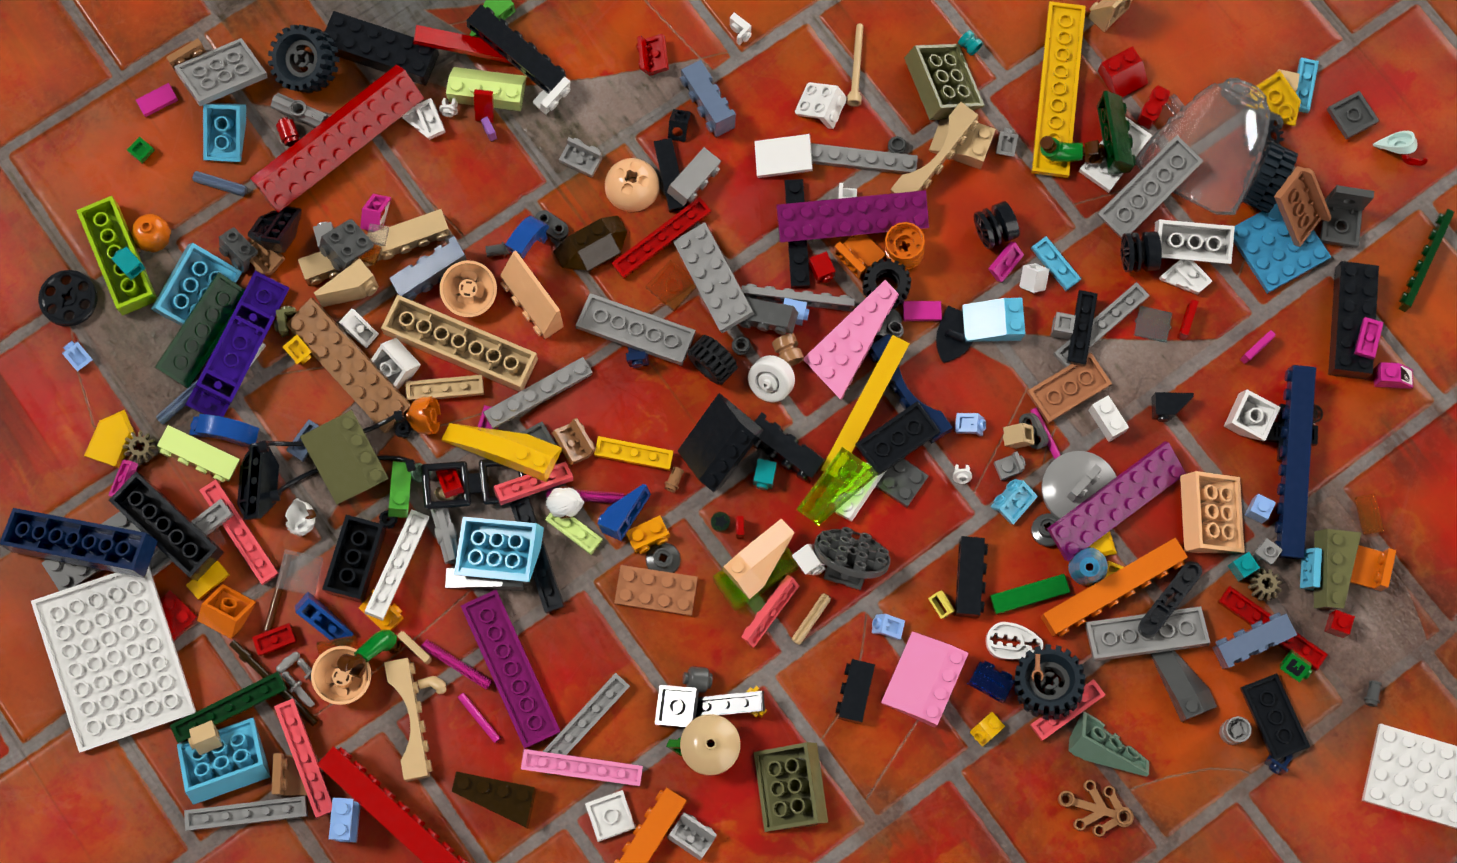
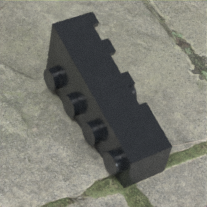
(787, 450)

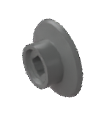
(1039, 532)
(672, 562)

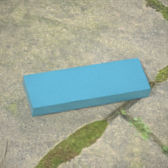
(1308, 70)
(1056, 263)

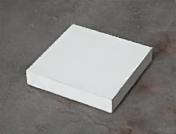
(610, 816)

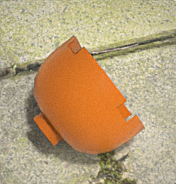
(151, 233)
(423, 415)

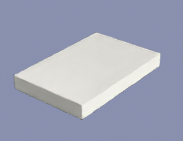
(783, 156)

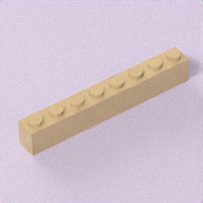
(400, 239)

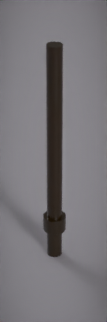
(246, 656)

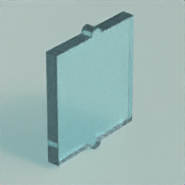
(1152, 324)

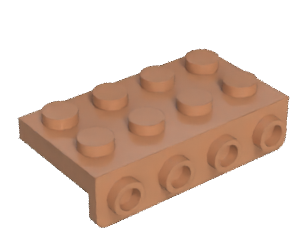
(1301, 204)

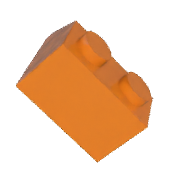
(226, 611)

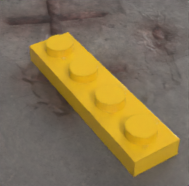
(633, 453)

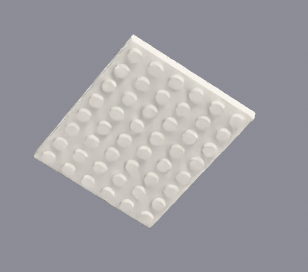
(113, 658)

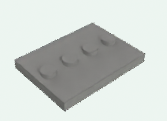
(220, 72)

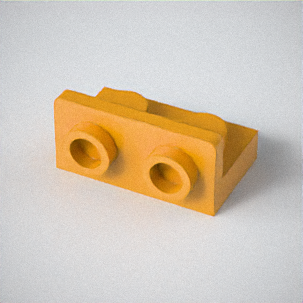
(648, 534)
(391, 618)

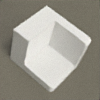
(846, 192)
(1034, 278)

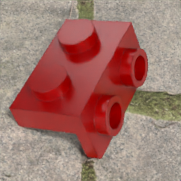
(652, 54)

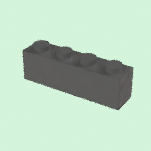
(771, 316)

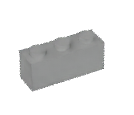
(694, 177)

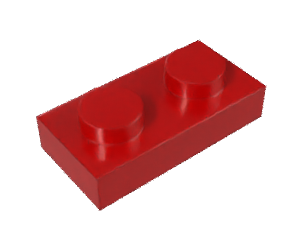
(449, 482)
(274, 639)

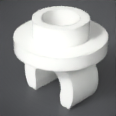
(449, 110)
(962, 475)

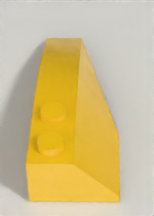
(507, 448)

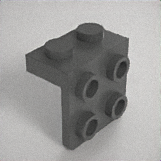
(344, 244)

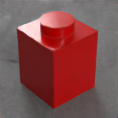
(822, 267)
(1339, 623)

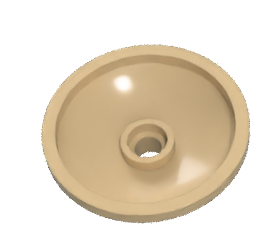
(710, 759)

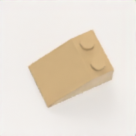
(1107, 12)
(974, 148)
(349, 285)

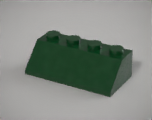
(1115, 133)

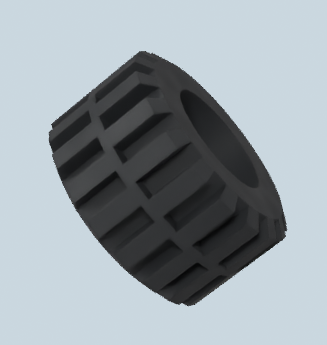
(890, 270)
(712, 359)

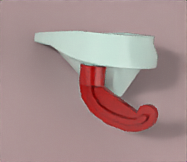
(1404, 144)

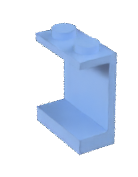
(344, 820)

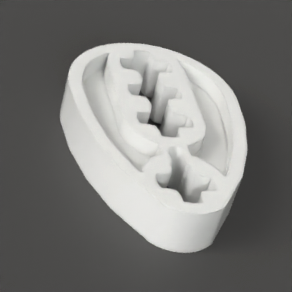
(1011, 630)

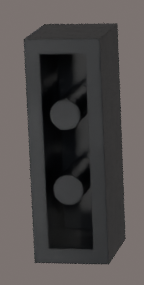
(855, 691)

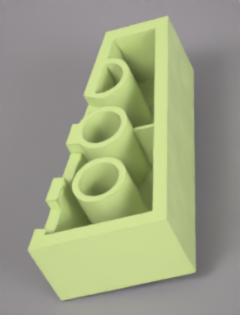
(197, 454)

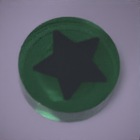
(720, 521)

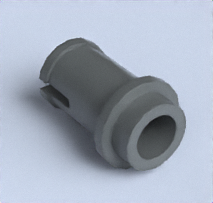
(497, 250)
(1373, 693)

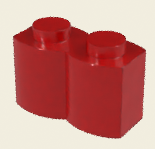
(1153, 107)

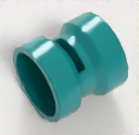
(970, 42)

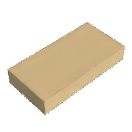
(414, 647)

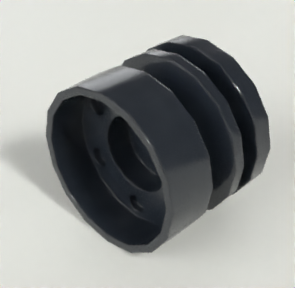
(996, 224)
(1143, 251)

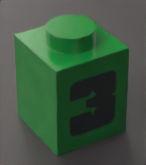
(1296, 666)

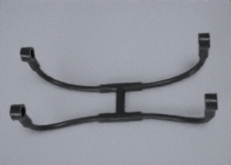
(275, 494)

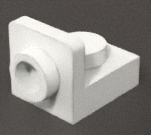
(740, 26)

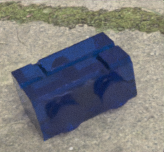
(991, 681)

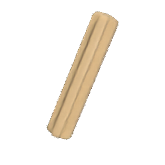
(811, 618)

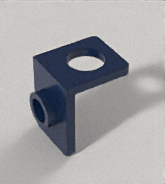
(1276, 767)

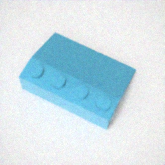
(189, 281)
(498, 549)
(227, 768)

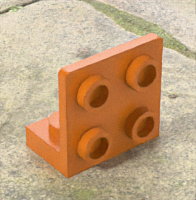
(858, 254)
(1373, 568)

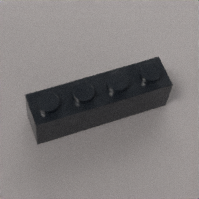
(970, 576)

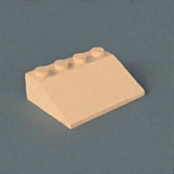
(531, 297)
(1212, 513)

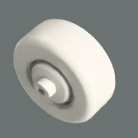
(771, 378)

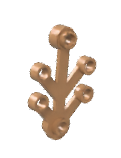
(1099, 809)

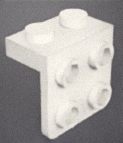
(822, 102)

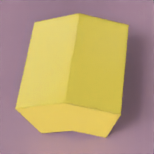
(945, 602)

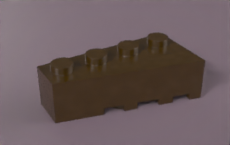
(501, 797)

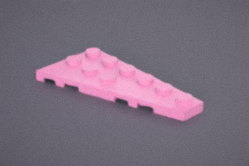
(847, 345)

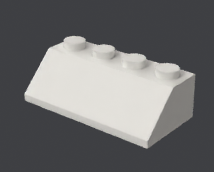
(1196, 241)

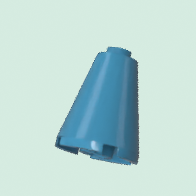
(1078, 569)

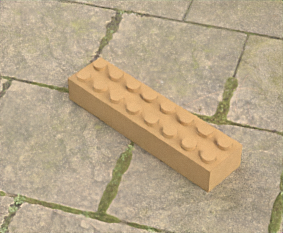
(459, 343)

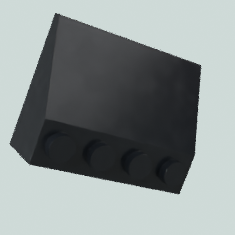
(719, 442)

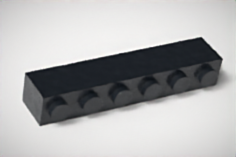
(515, 49)

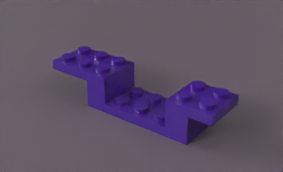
(237, 346)

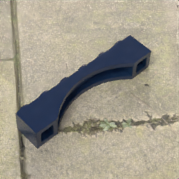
(898, 386)

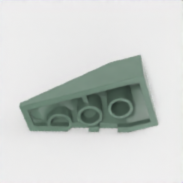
(1098, 746)

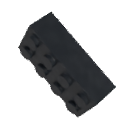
(354, 558)

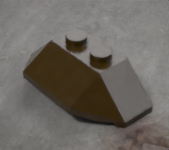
(592, 244)

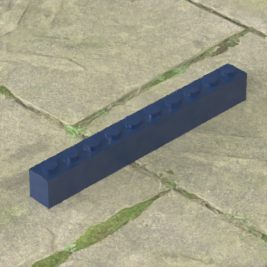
(1295, 461)

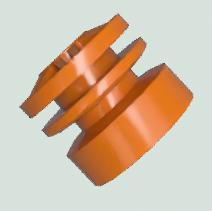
(907, 236)

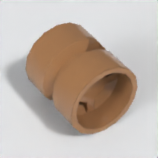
(787, 349)

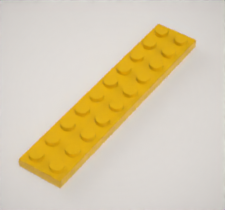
(1058, 83)

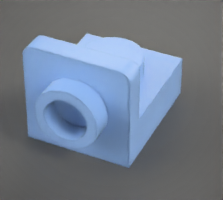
(76, 355)
(970, 423)
(888, 626)

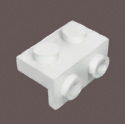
(548, 102)

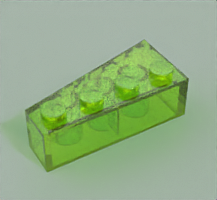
(836, 486)

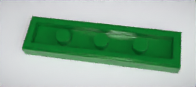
(1029, 594)

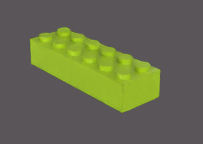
(107, 235)

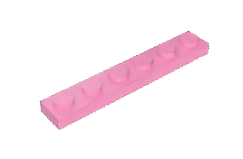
(581, 767)

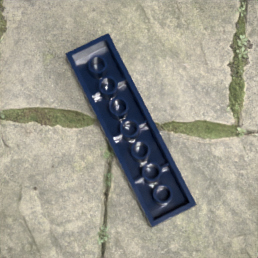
(78, 542)

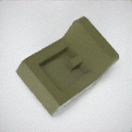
(282, 318)

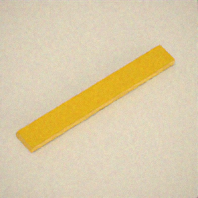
(869, 398)

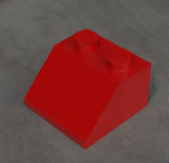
(1123, 72)

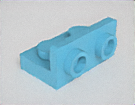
(1014, 500)
(1311, 569)

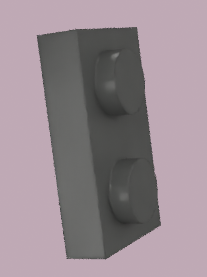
(237, 249)

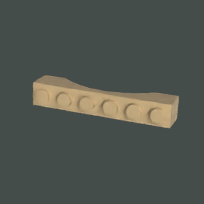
(960, 122)
(414, 760)

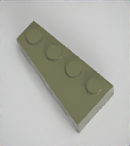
(1338, 556)

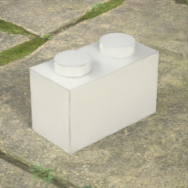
(1108, 418)
(808, 560)

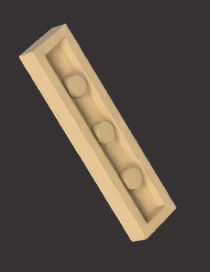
(445, 387)

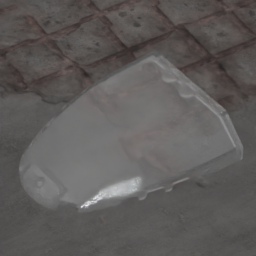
(1229, 133)

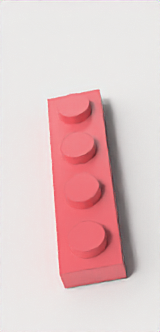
(528, 485)
(770, 611)
(1044, 728)

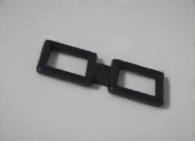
(472, 484)

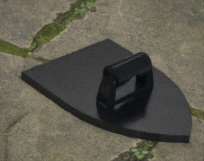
(950, 336)

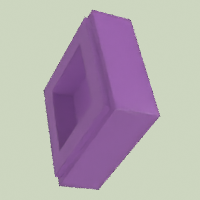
(489, 129)

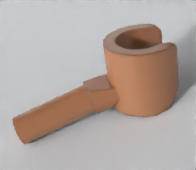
(1037, 668)

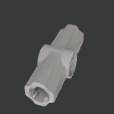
(289, 107)
(445, 534)

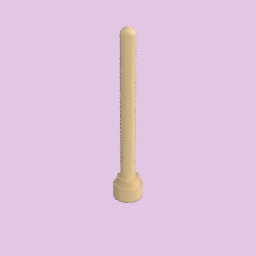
(854, 97)

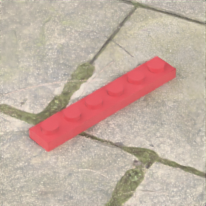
(242, 535)
(304, 758)

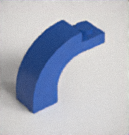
(526, 235)
(224, 428)

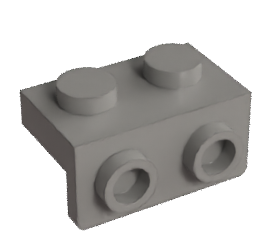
(581, 157)
(692, 836)

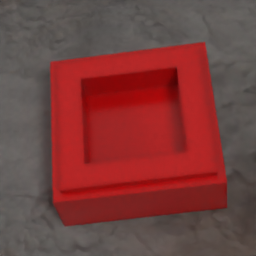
(740, 527)

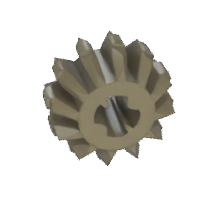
(143, 441)
(1258, 586)

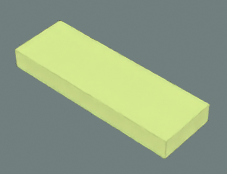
(576, 532)

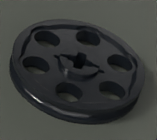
(72, 305)

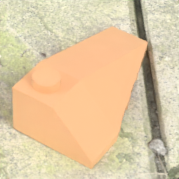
(757, 561)

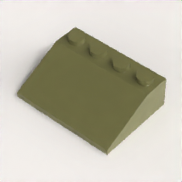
(942, 79)
(344, 457)
(790, 787)

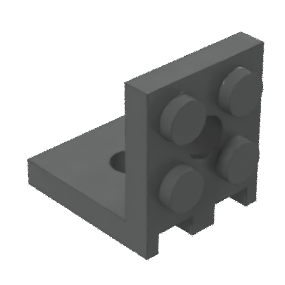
(1346, 208)

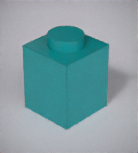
(128, 263)
(764, 474)
(1243, 566)

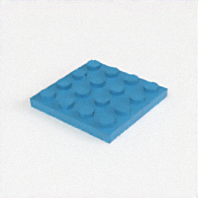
(1271, 252)

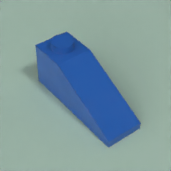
(621, 514)
(321, 618)

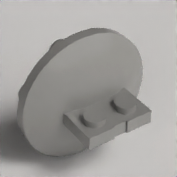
(1073, 480)

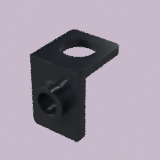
(679, 119)

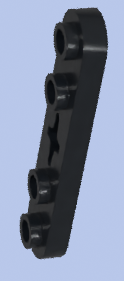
(1159, 613)

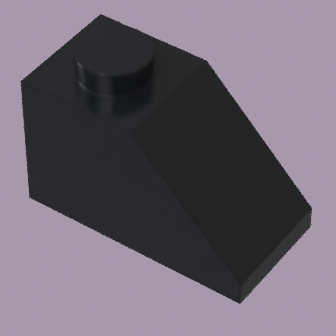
(1167, 404)

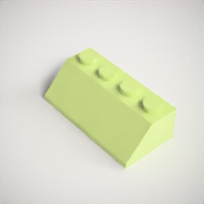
(506, 88)

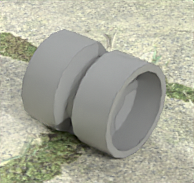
(1235, 730)

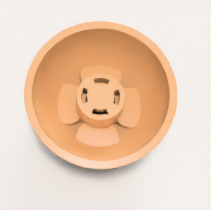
(635, 193)
(474, 297)
(326, 675)

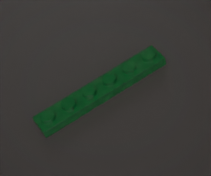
(1428, 252)
(230, 705)

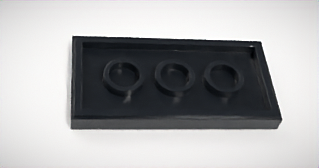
(897, 438)
(1275, 717)

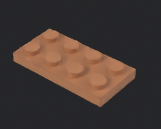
(1068, 388)
(656, 590)

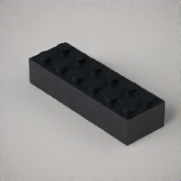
(380, 47)
(1353, 300)
(168, 525)

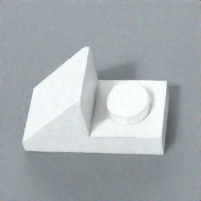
(358, 328)

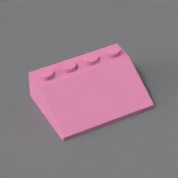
(924, 678)

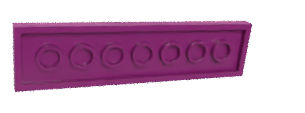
(850, 215)
(1116, 501)
(510, 669)

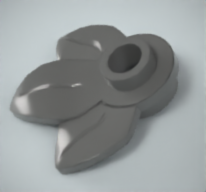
(892, 322)

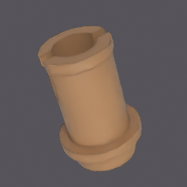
(674, 479)

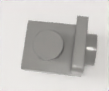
(1007, 142)
(1010, 466)
(1267, 551)

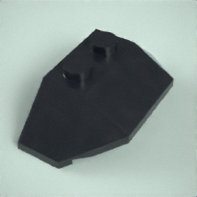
(276, 230)
(257, 478)

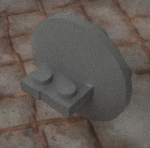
(850, 559)

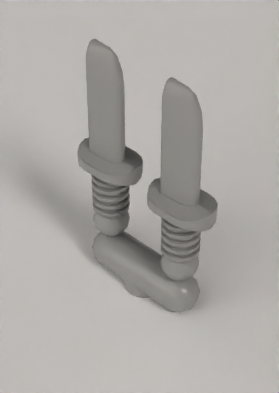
(285, 664)

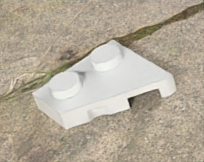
(425, 119)
(1187, 276)

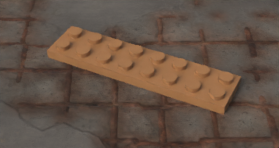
(347, 363)

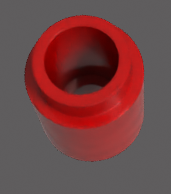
(287, 131)

